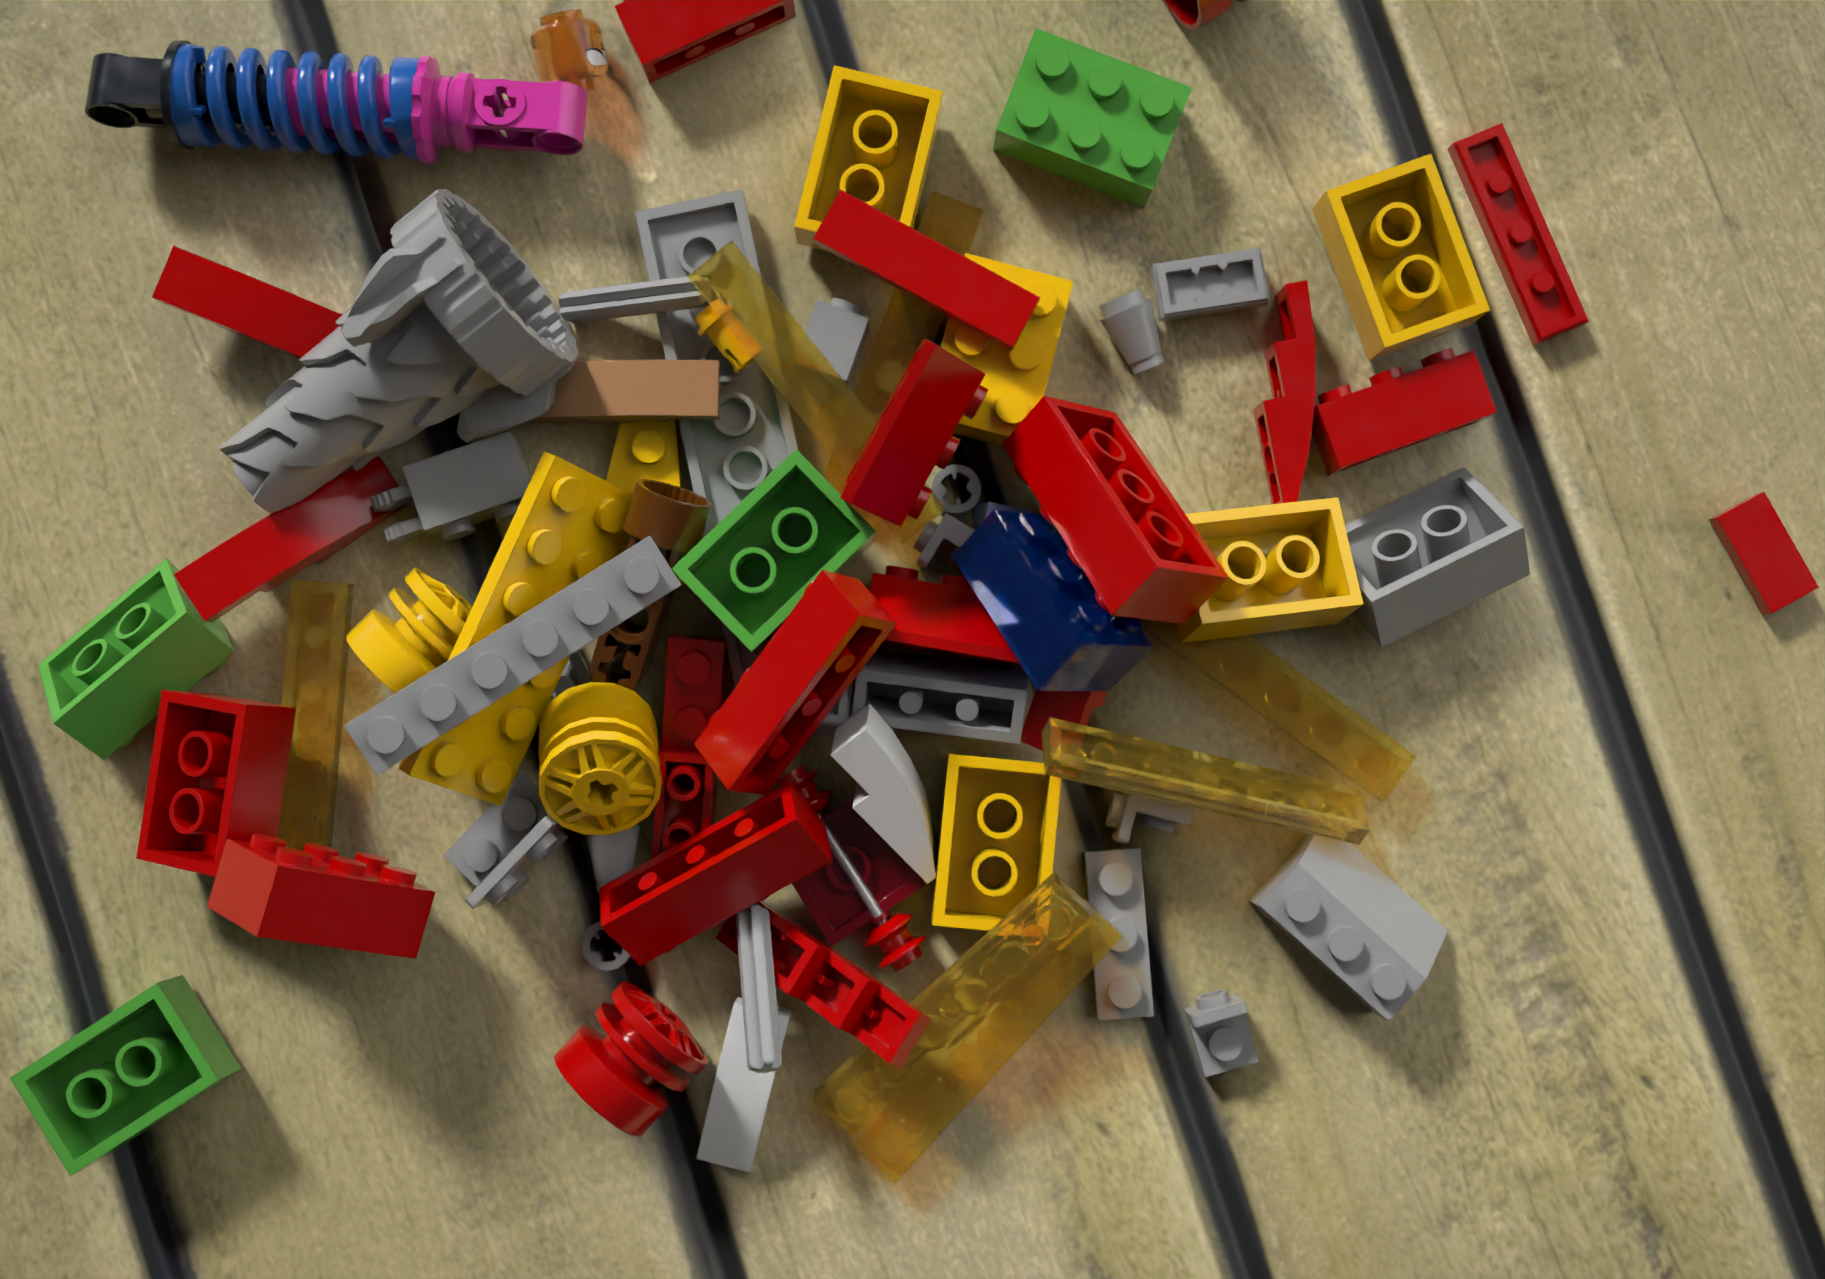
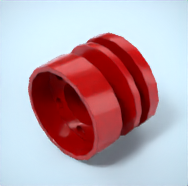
(621, 1069)

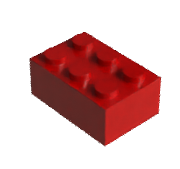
(213, 777)
(321, 897)

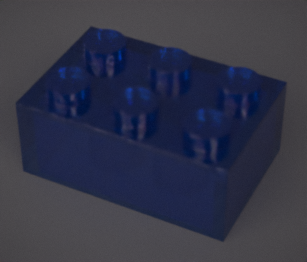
(1047, 605)

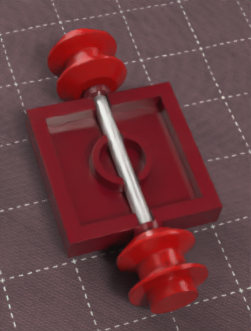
(859, 882)

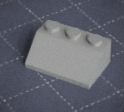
(1433, 555)
(1352, 922)

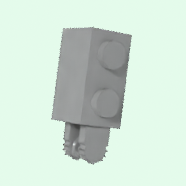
(459, 490)

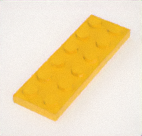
(557, 536)

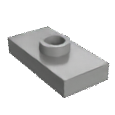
(1209, 284)

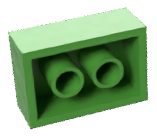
(1090, 118)
(772, 548)
(125, 1073)

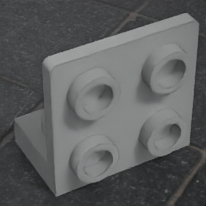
(505, 844)

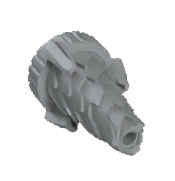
(433, 334)

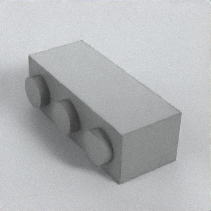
(944, 695)

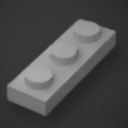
(1123, 974)

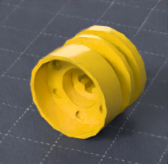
(416, 642)
(598, 759)

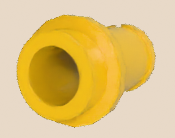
(723, 338)

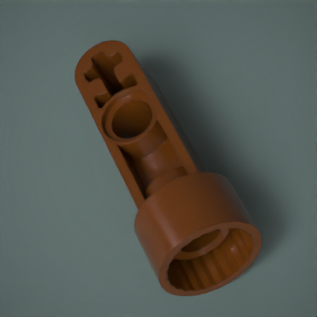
(676, 524)

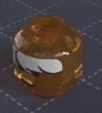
(569, 49)

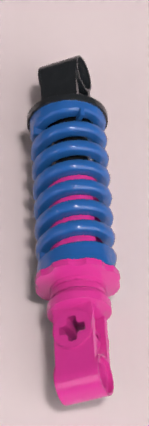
(331, 108)

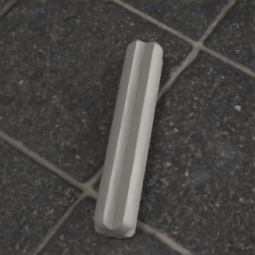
(630, 300)
(758, 990)

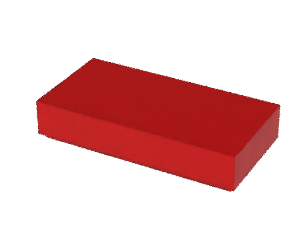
(1764, 553)

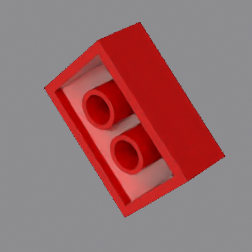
(914, 434)
(939, 617)

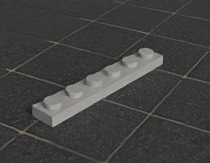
(512, 655)

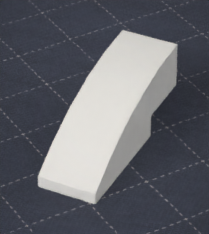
(888, 789)
(737, 1099)

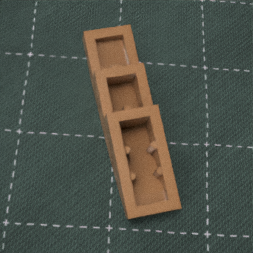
(636, 392)

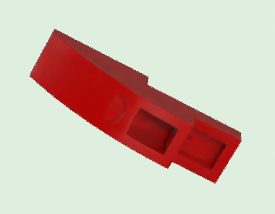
(691, 697)

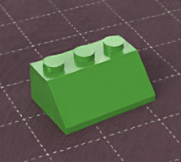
(113, 670)

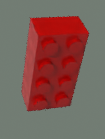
(1113, 512)

